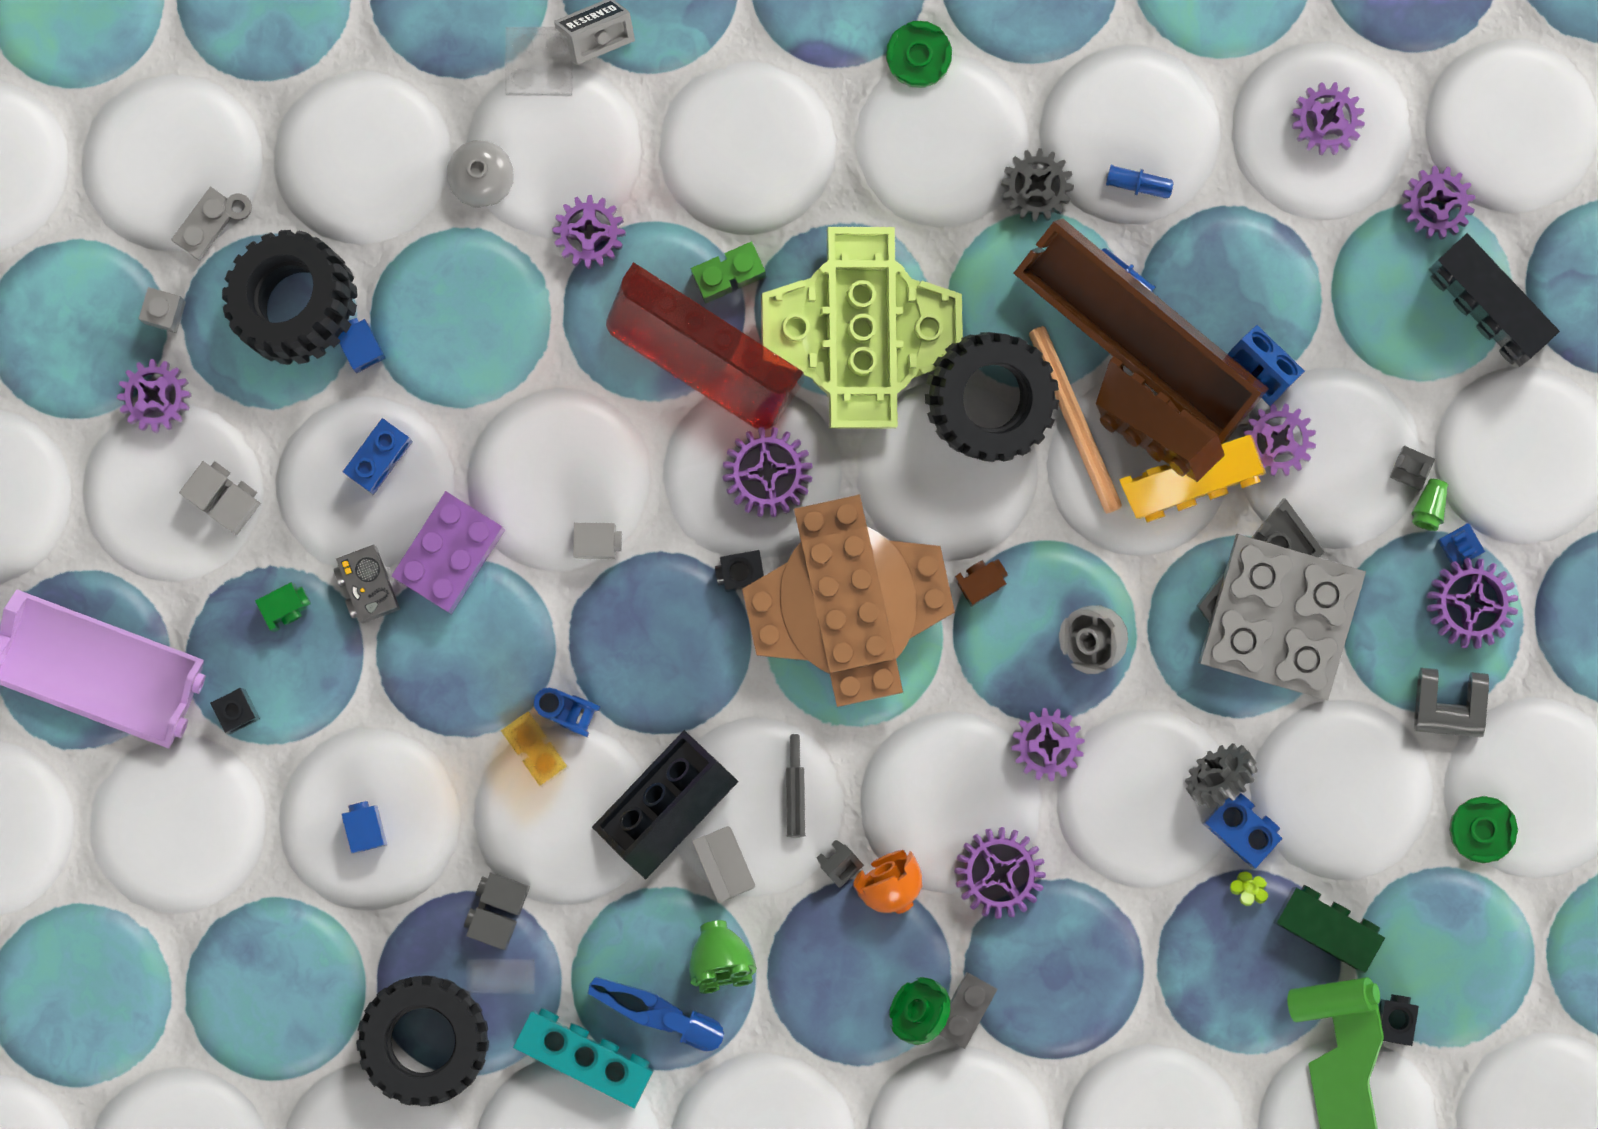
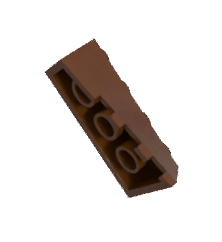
(1155, 423)

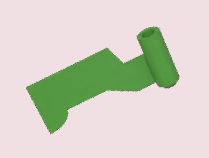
(1343, 1074)

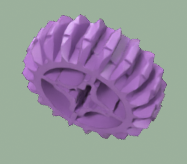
(782, 470)
(1468, 619)
(1024, 856)

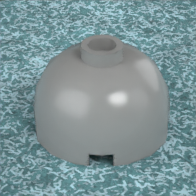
(480, 174)
(1093, 638)

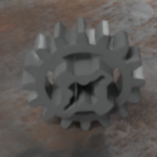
(1047, 196)
(1221, 775)

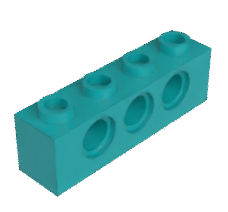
(533, 1043)

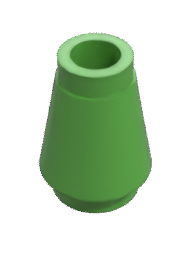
(1431, 505)

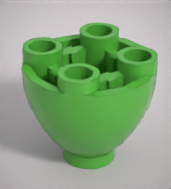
(720, 959)

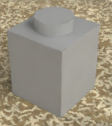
(162, 310)
(596, 541)

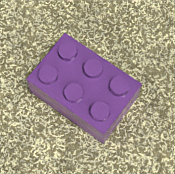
(448, 552)

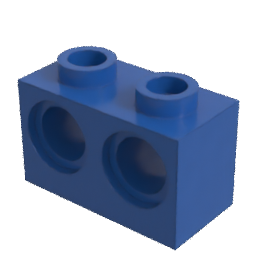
(1266, 362)
(377, 456)
(1237, 837)

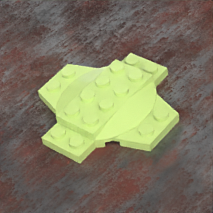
(861, 326)

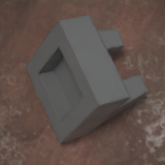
(1412, 468)
(841, 865)

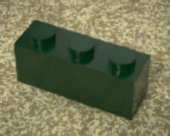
(1330, 928)

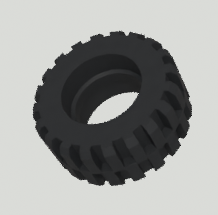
(261, 271)
(1035, 401)
(376, 1044)

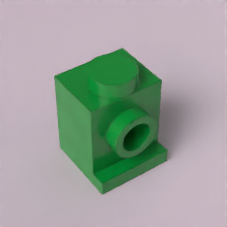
(283, 605)

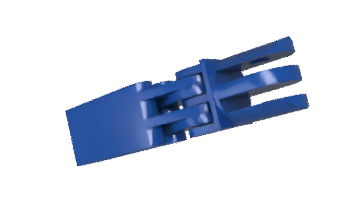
(697, 1030)

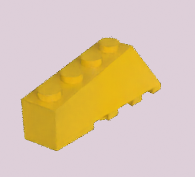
(1164, 488)

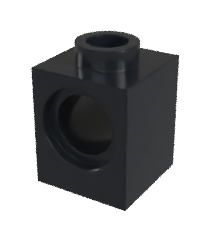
(751, 559)
(235, 711)
(1406, 1033)

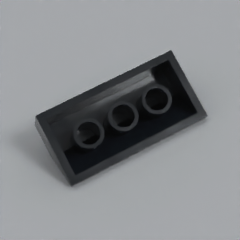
(664, 804)

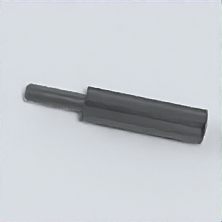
(795, 791)

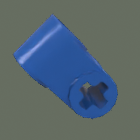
(568, 711)

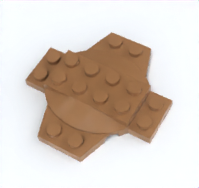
(848, 600)

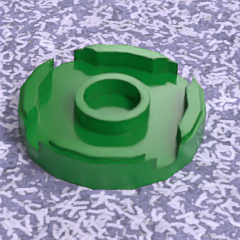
(919, 54)
(1483, 829)
(919, 1011)

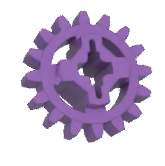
(1317, 111)
(1437, 188)
(573, 231)
(144, 405)
(1293, 448)
(1031, 746)

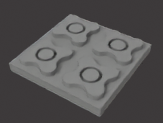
(1282, 617)

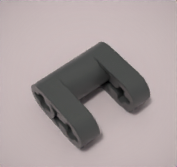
(1451, 718)

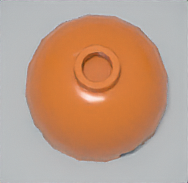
(891, 884)

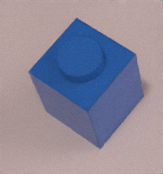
(360, 346)
(363, 827)

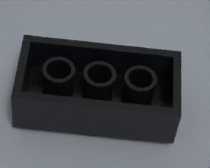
(1492, 301)

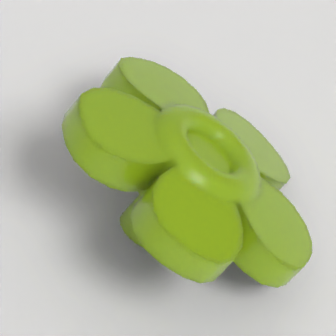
(1249, 889)

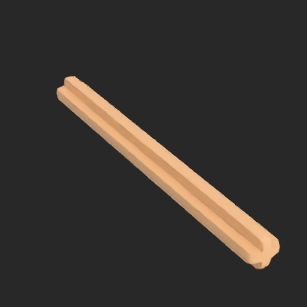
(1077, 423)

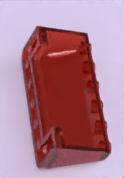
(702, 349)

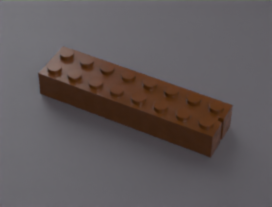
(1139, 329)

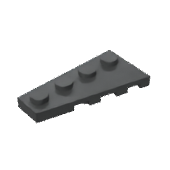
(1280, 528)

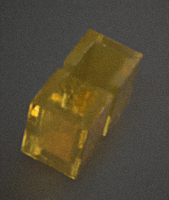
(527, 738)

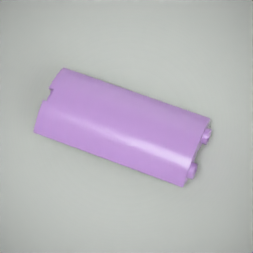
(97, 669)

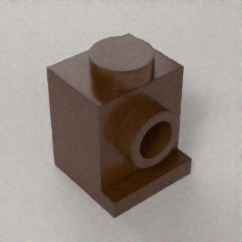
(982, 581)

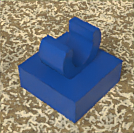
(1461, 544)

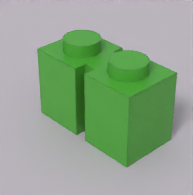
(739, 264)

